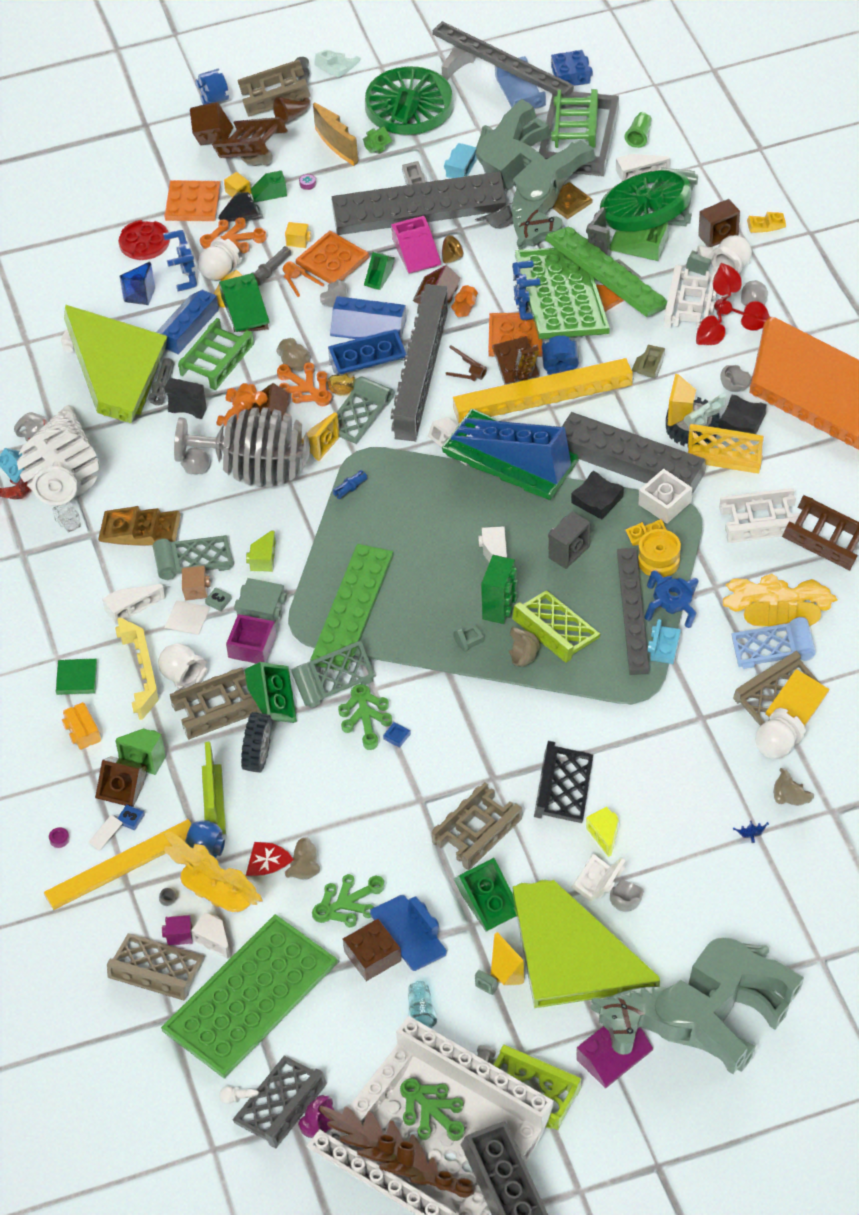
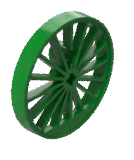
(426, 101)
(625, 209)

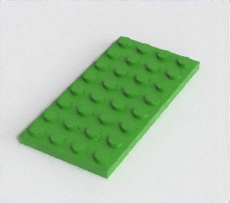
(565, 299)
(249, 995)

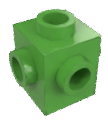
(376, 140)

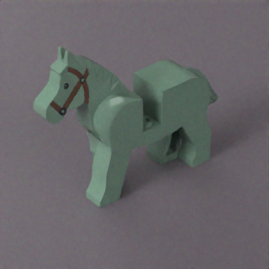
(535, 178)
(696, 1010)

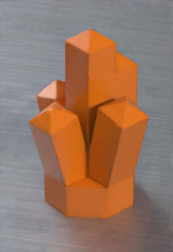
(464, 301)

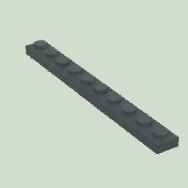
(502, 59)

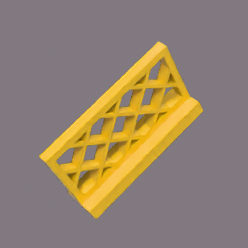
(724, 456)

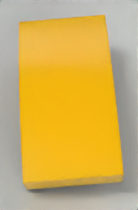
(771, 222)
(637, 531)

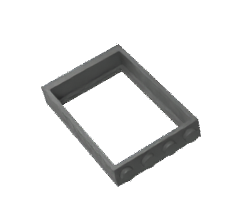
(597, 166)

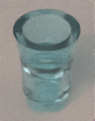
(420, 1004)

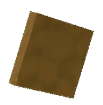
(571, 201)

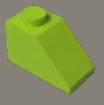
(262, 553)

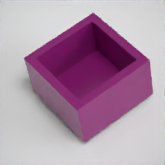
(251, 639)

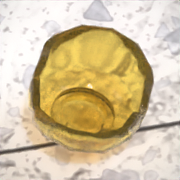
(340, 384)

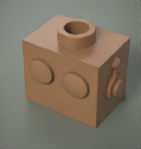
(195, 583)

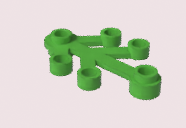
(364, 712)
(346, 901)
(431, 1107)

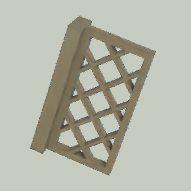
(766, 680)
(149, 978)

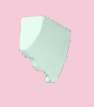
(335, 62)
(700, 415)

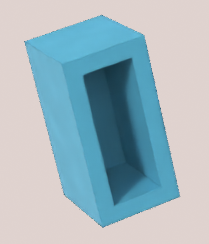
(460, 161)

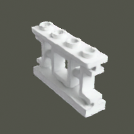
(695, 288)
(760, 527)

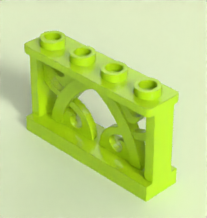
(560, 1080)

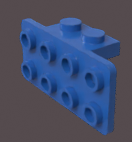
(412, 930)

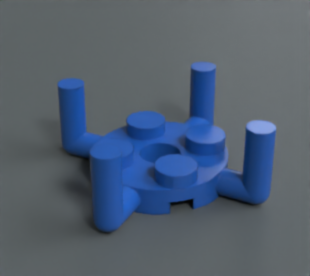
(184, 258)
(521, 296)
(671, 603)

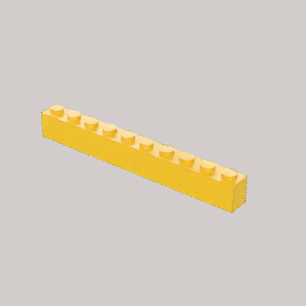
(545, 389)

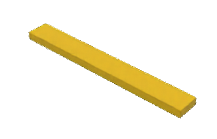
(113, 867)

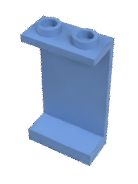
(518, 88)

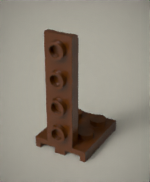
(516, 360)

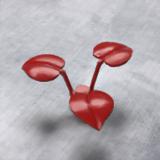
(754, 315)

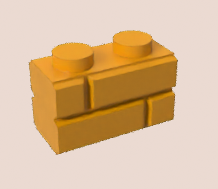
(81, 725)

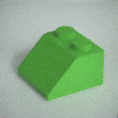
(142, 747)

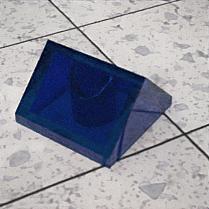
(138, 284)

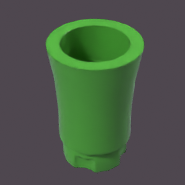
(638, 131)

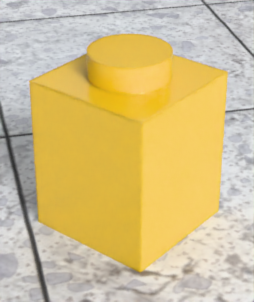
(236, 183)
(297, 235)

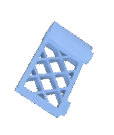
(797, 634)

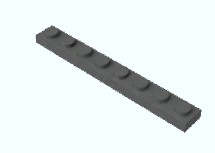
(632, 611)

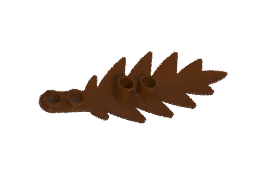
(399, 1156)

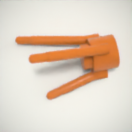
(293, 271)

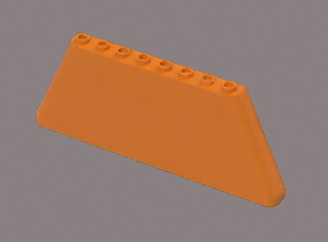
(808, 380)

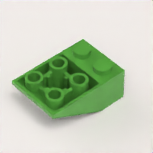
(642, 243)

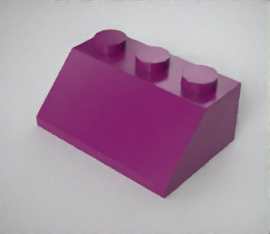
(604, 1062)

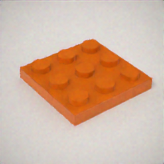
(192, 200)
(332, 258)
(508, 327)

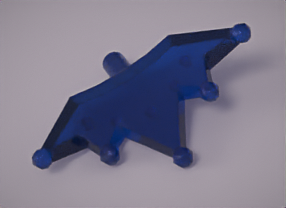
(751, 830)

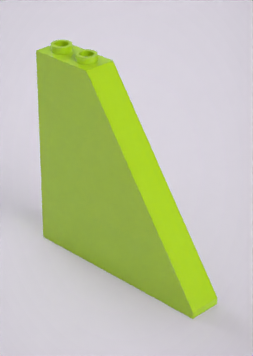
(114, 360)
(570, 951)

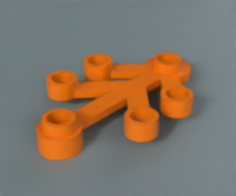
(257, 235)
(321, 397)

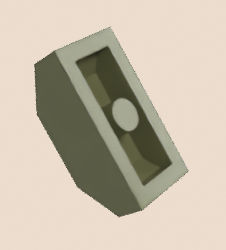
(650, 361)

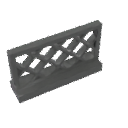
(293, 1107)

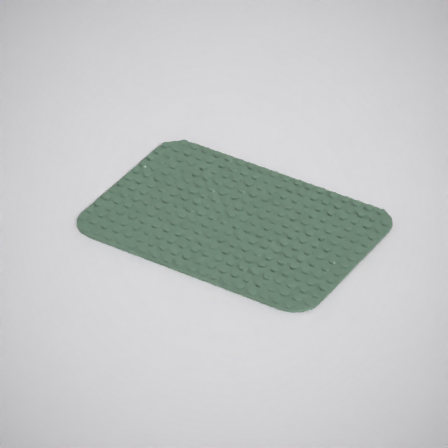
(431, 520)

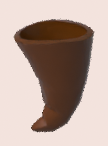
(290, 109)

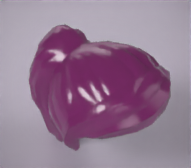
(314, 1118)

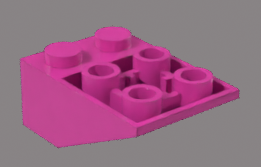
(415, 244)

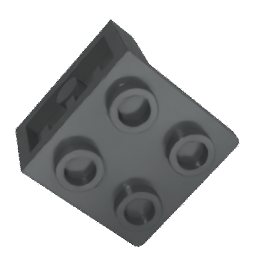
(598, 233)

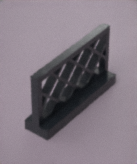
(547, 776)

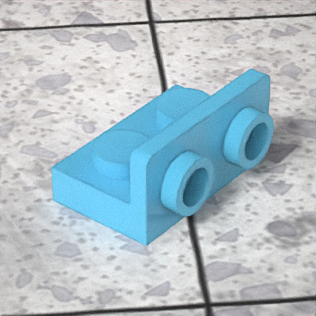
(9, 465)
(664, 643)

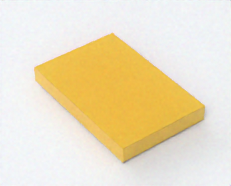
(800, 697)

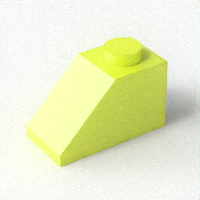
(603, 828)

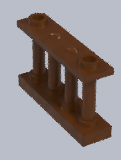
(249, 146)
(813, 542)

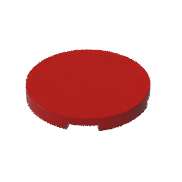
(143, 240)

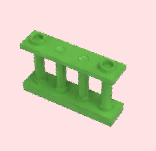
(591, 113)
(224, 365)

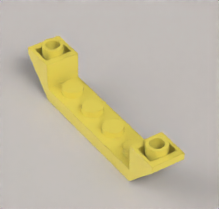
(134, 634)

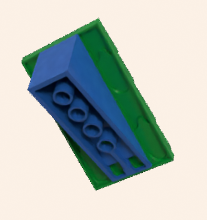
(515, 452)

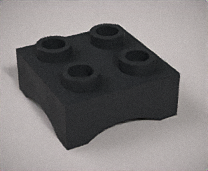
(186, 397)
(743, 415)
(597, 495)

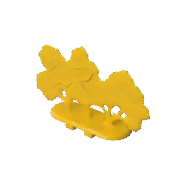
(776, 602)
(207, 879)

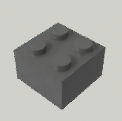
(569, 540)

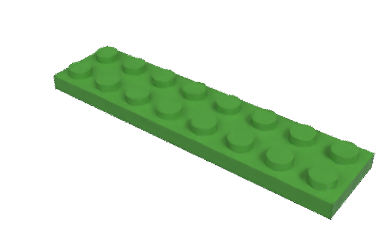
(607, 271)
(353, 603)

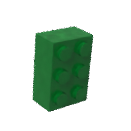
(499, 589)

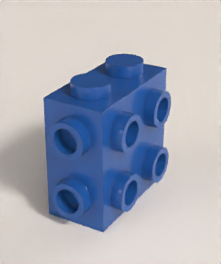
(572, 67)

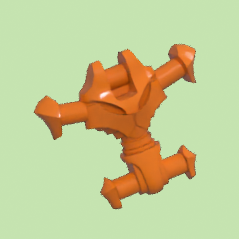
(241, 400)

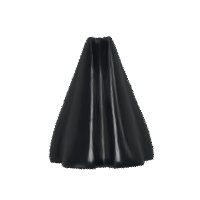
(240, 207)

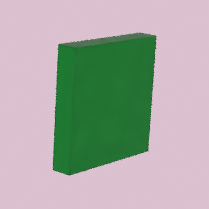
(76, 676)

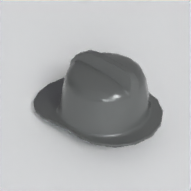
(500, 218)

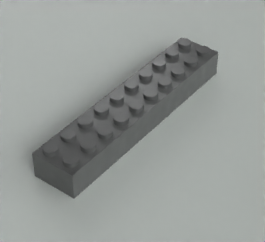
(431, 199)
(419, 363)

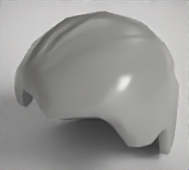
(334, 289)
(754, 291)
(734, 378)
(195, 461)
(626, 896)

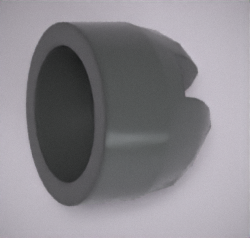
(165, 895)

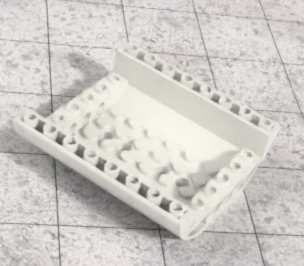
(487, 1099)

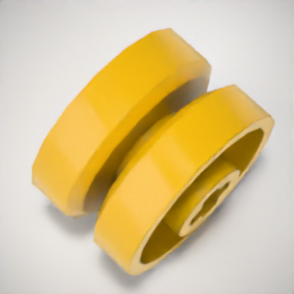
(659, 552)

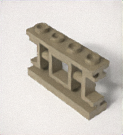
(264, 102)
(219, 715)
(487, 836)

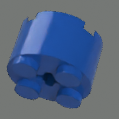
(212, 86)
(559, 355)

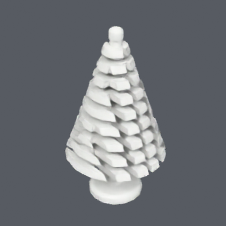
(59, 460)

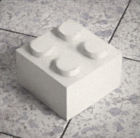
(665, 496)

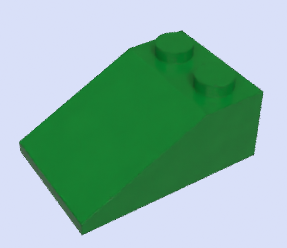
(243, 302)
(272, 690)
(487, 894)

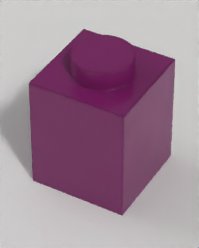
(177, 930)

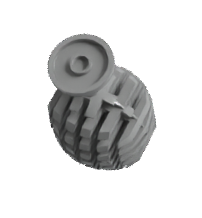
(252, 446)

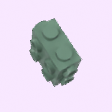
(261, 599)

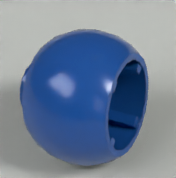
(206, 834)

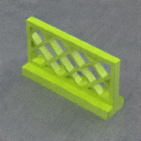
(545, 631)
(213, 790)

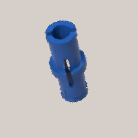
(350, 484)

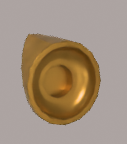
(451, 249)

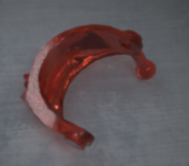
(18, 491)

